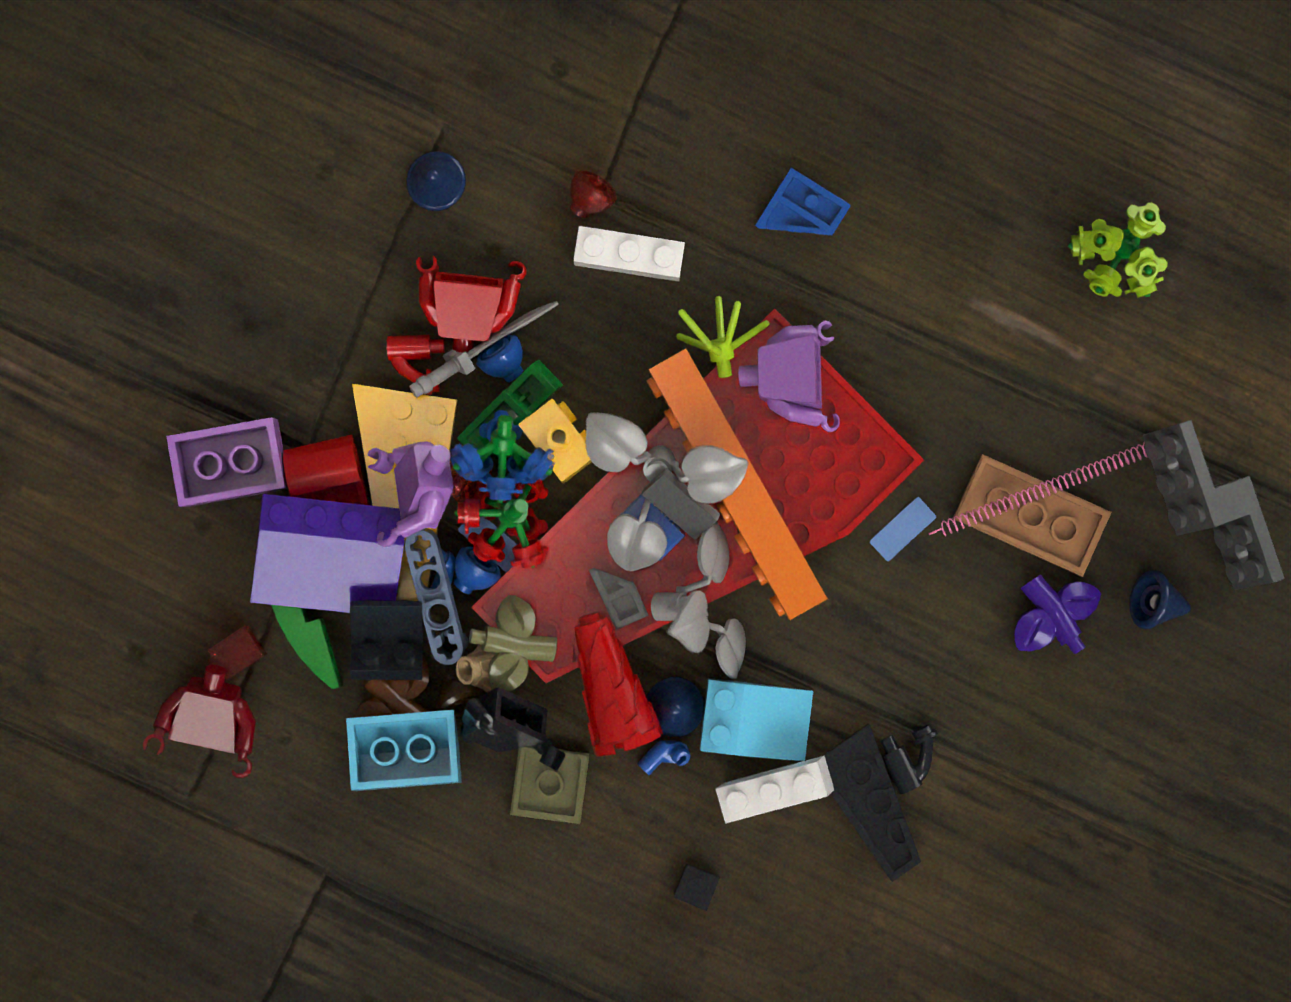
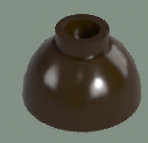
(455, 694)

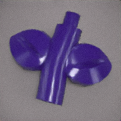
(1055, 614)

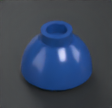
(502, 359)
(474, 573)

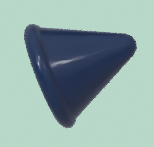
(436, 181)
(1155, 600)
(677, 705)

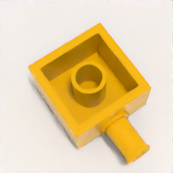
(553, 429)

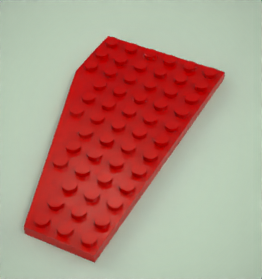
(813, 476)

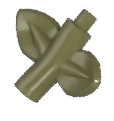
(513, 643)

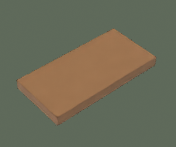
(1053, 528)

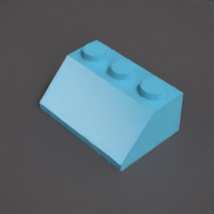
(403, 750)

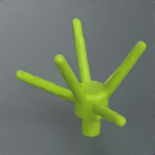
(722, 348)

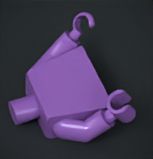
(791, 374)
(421, 483)

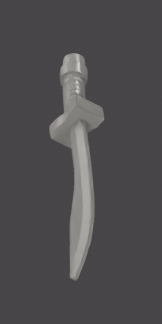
(462, 362)

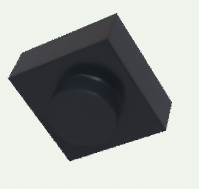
(696, 886)

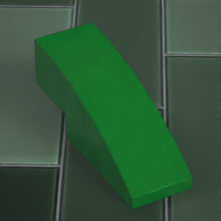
(520, 400)
(310, 642)

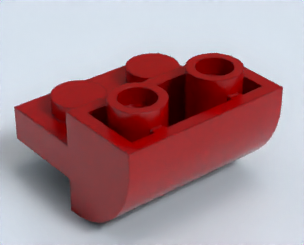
(326, 471)

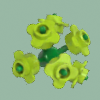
(1122, 244)

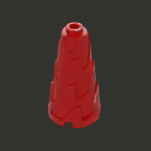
(612, 692)

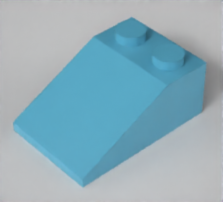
(755, 720)

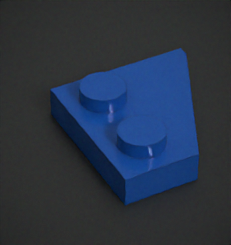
(803, 207)

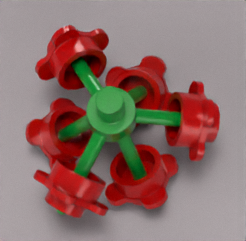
(514, 517)

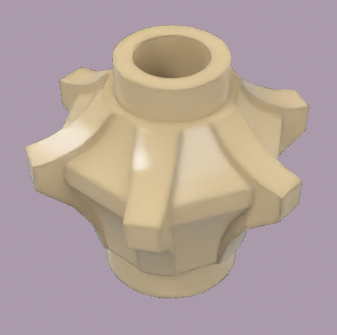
(475, 668)

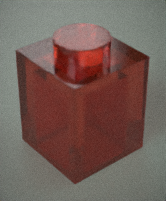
(237, 652)

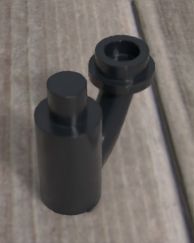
(904, 773)

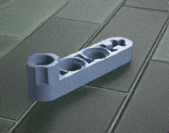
(438, 595)

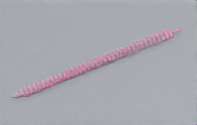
(1039, 487)

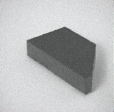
(619, 597)

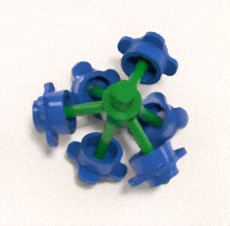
(522, 466)

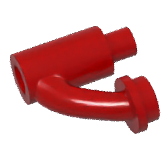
(413, 347)

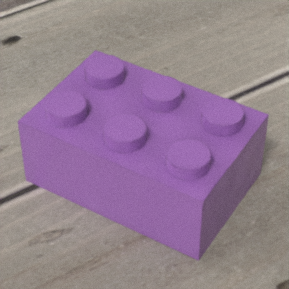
(227, 462)

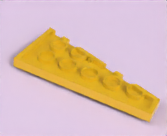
(392, 421)

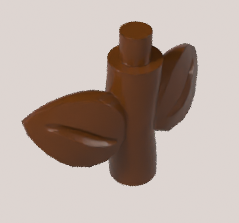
(394, 696)

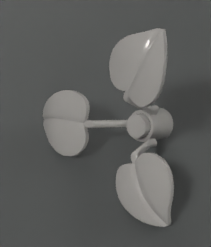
(708, 470)
(690, 612)

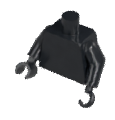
(509, 723)

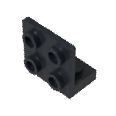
(386, 640)

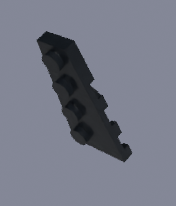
(870, 801)

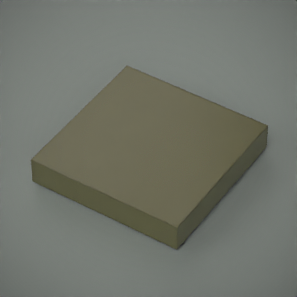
(546, 792)

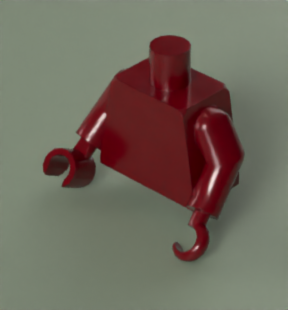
(208, 716)

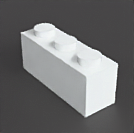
(628, 253)
(775, 789)

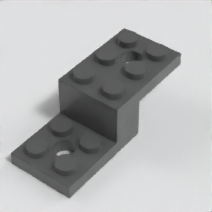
(1226, 507)

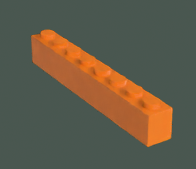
(750, 505)

